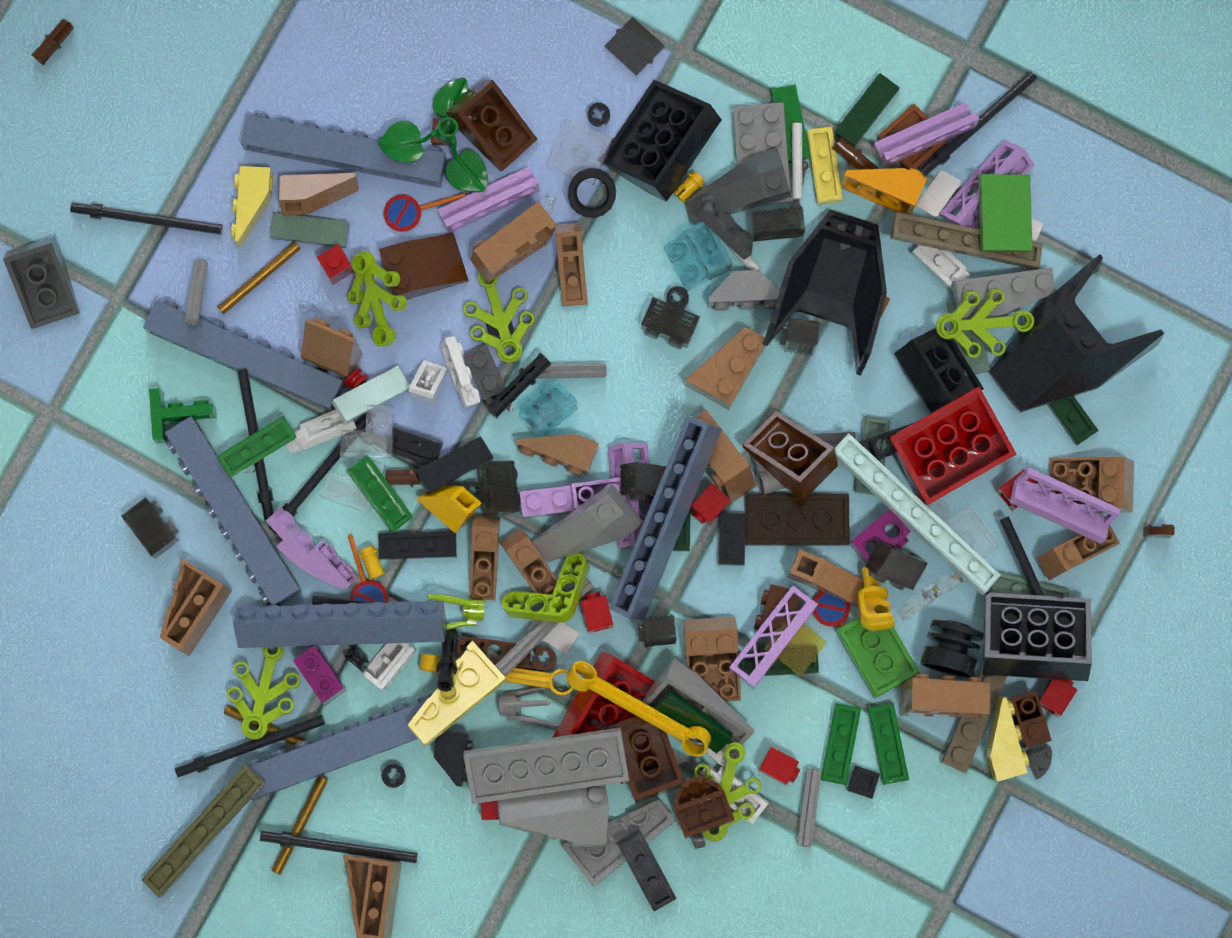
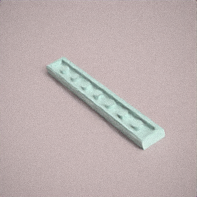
(916, 514)

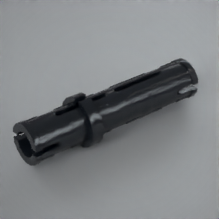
(518, 385)
(446, 665)

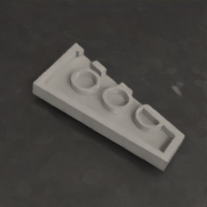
(1018, 288)
(600, 862)

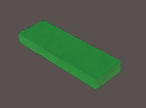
(793, 114)
(256, 446)
(379, 493)
(888, 743)
(840, 744)

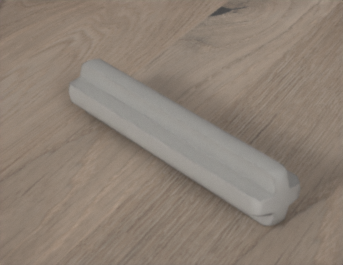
(196, 292)
(575, 370)
(808, 808)

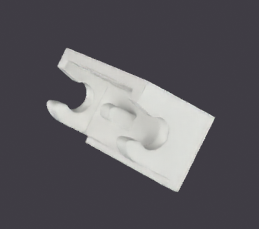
(388, 664)

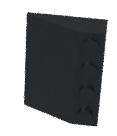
(661, 139)
(1037, 636)

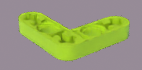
(551, 602)

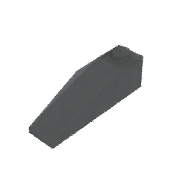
(746, 186)

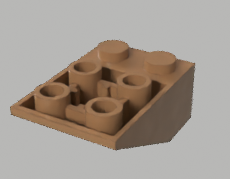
(330, 348)
(1101, 477)
(711, 650)

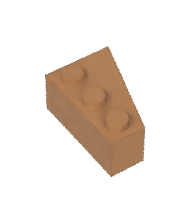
(513, 242)
(728, 368)
(728, 466)
(192, 608)
(945, 696)
(373, 894)

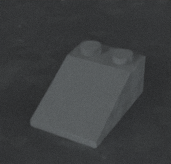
(42, 282)

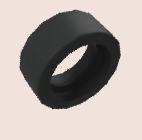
(588, 211)

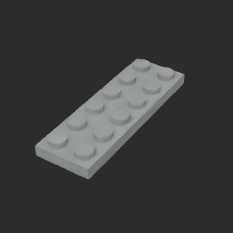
(546, 765)

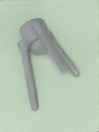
(511, 705)

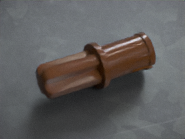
(52, 41)
(852, 155)
(402, 477)

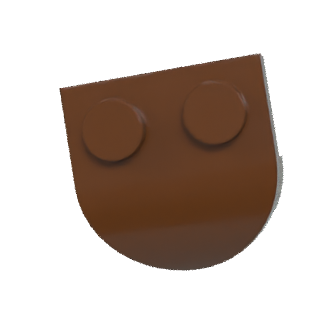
(701, 806)

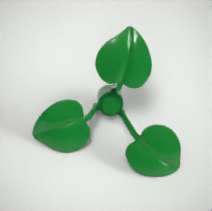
(404, 145)

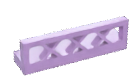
(925, 134)
(1016, 164)
(494, 198)
(623, 454)
(1060, 507)
(777, 647)

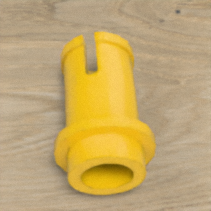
(689, 186)
(371, 562)

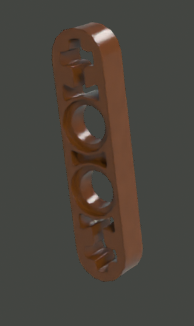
(506, 647)

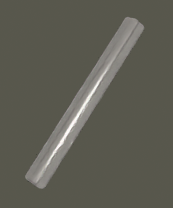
(533, 638)

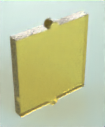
(801, 648)

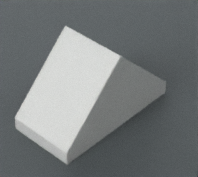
(428, 382)

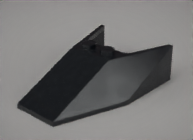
(836, 283)
(1064, 351)

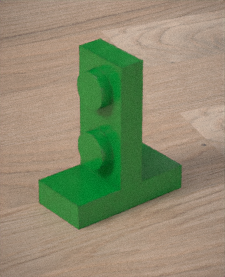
(174, 413)

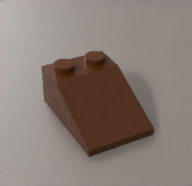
(492, 124)
(424, 265)
(791, 454)
(649, 759)

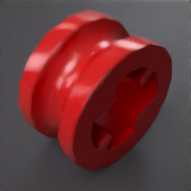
(356, 379)

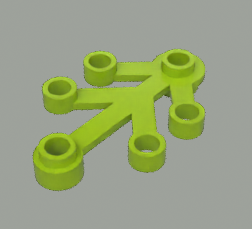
(365, 270)
(500, 321)
(979, 323)
(262, 695)
(726, 784)

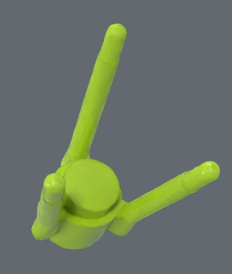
(471, 609)

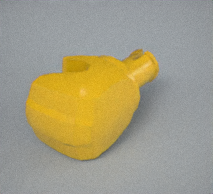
(873, 600)

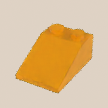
(891, 188)

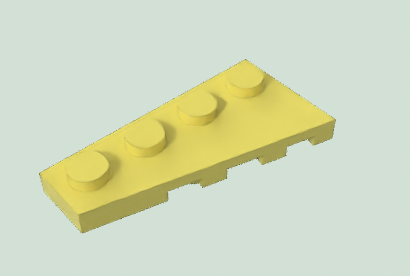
(473, 682)

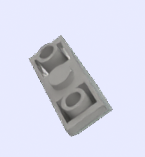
(744, 290)

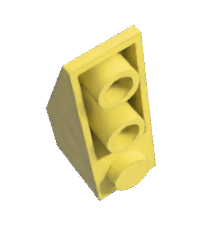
(254, 195)
(1003, 746)

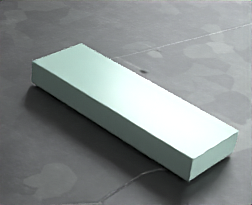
(373, 392)

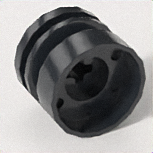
(952, 648)

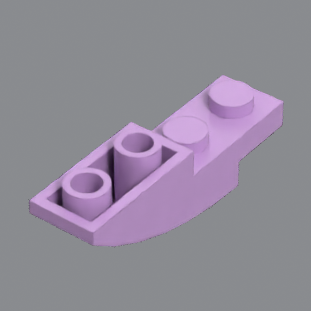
(561, 499)
(317, 559)

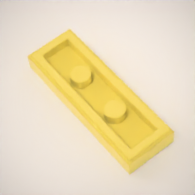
(824, 165)

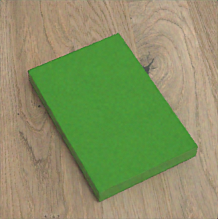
(1005, 213)
(877, 656)

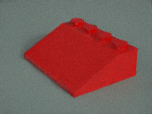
(951, 446)
(594, 712)

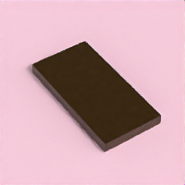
(797, 522)

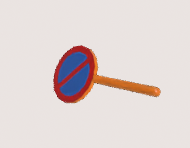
(404, 212)
(369, 590)
(830, 610)

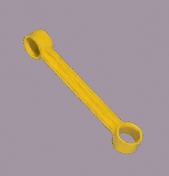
(516, 676)
(638, 708)

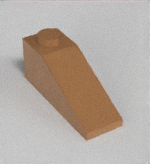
(571, 264)

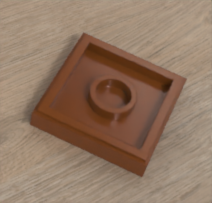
(910, 117)

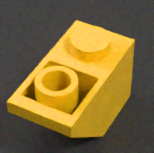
(451, 505)

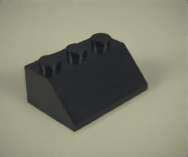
(936, 369)

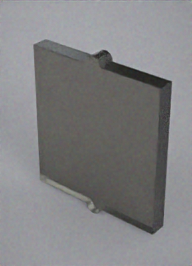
(634, 46)

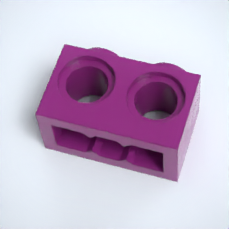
(876, 532)
(319, 675)

